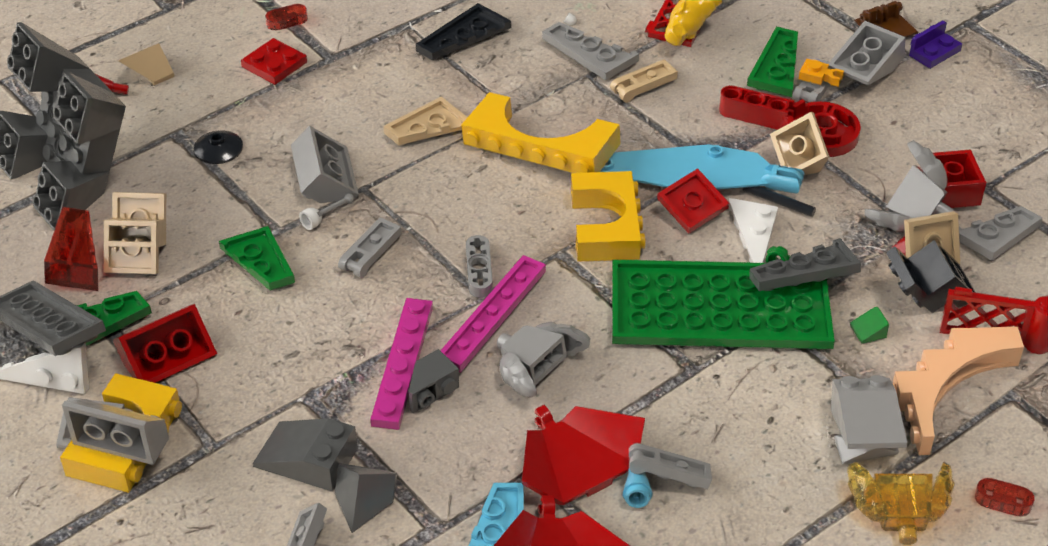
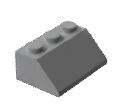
(323, 167)
(115, 430)

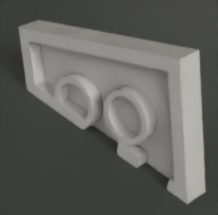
(1000, 233)

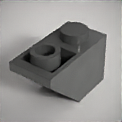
(431, 380)

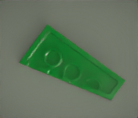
(776, 64)

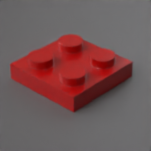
(274, 61)
(693, 201)

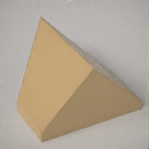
(150, 63)

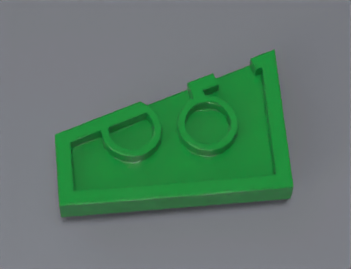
(260, 257)

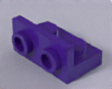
(934, 45)

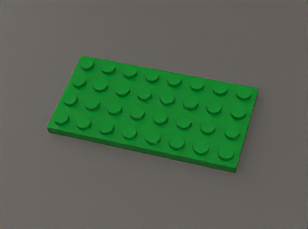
(714, 307)

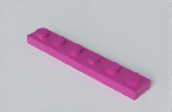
(493, 311)
(400, 365)

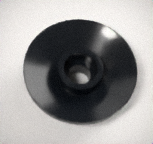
(218, 147)

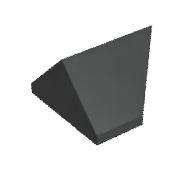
(363, 492)

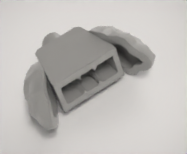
(918, 193)
(536, 352)

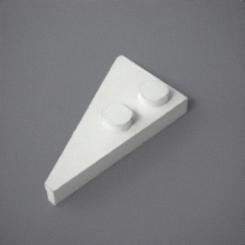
(755, 226)
(58, 372)

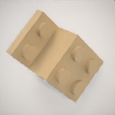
(135, 232)

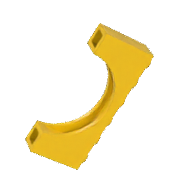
(576, 153)

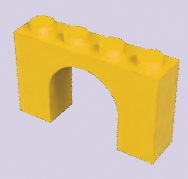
(611, 240)
(111, 469)

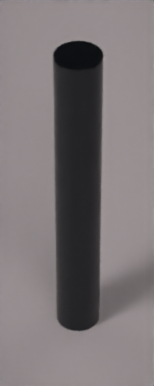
(781, 200)

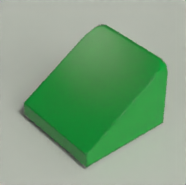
(870, 326)

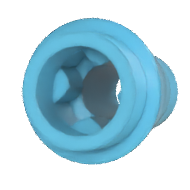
(637, 490)

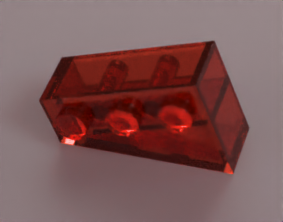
(72, 252)

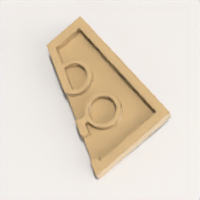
(425, 122)

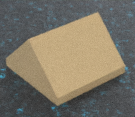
(801, 145)

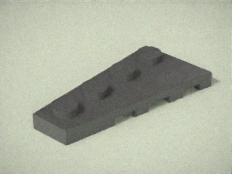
(801, 268)

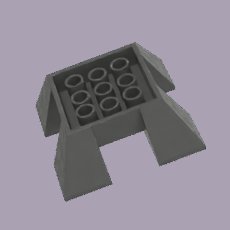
(71, 132)

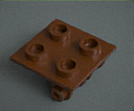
(889, 18)

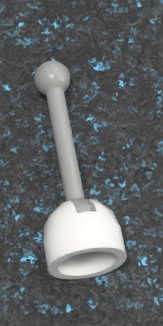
(312, 217)

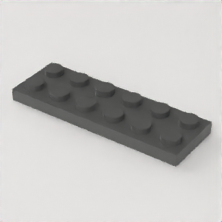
(48, 318)

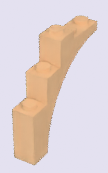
(963, 356)

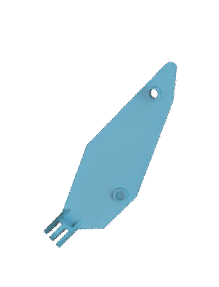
(720, 165)

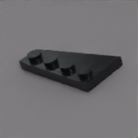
(466, 29)

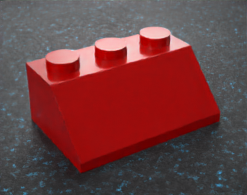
(165, 345)

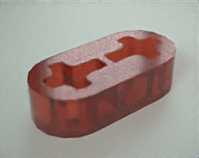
(286, 17)
(1004, 497)

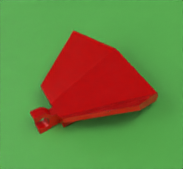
(578, 452)
(548, 530)

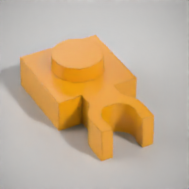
(817, 72)

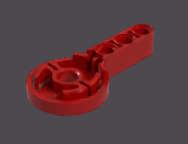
(778, 112)

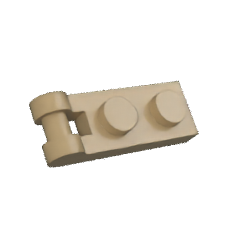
(643, 80)

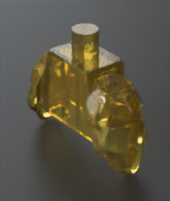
(901, 500)

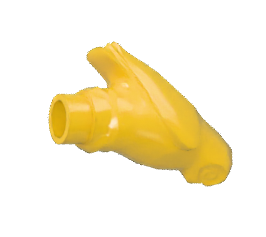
(688, 18)

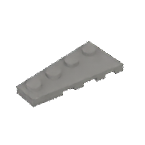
(589, 51)

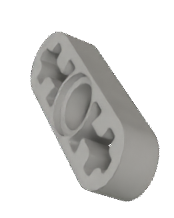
(479, 258)

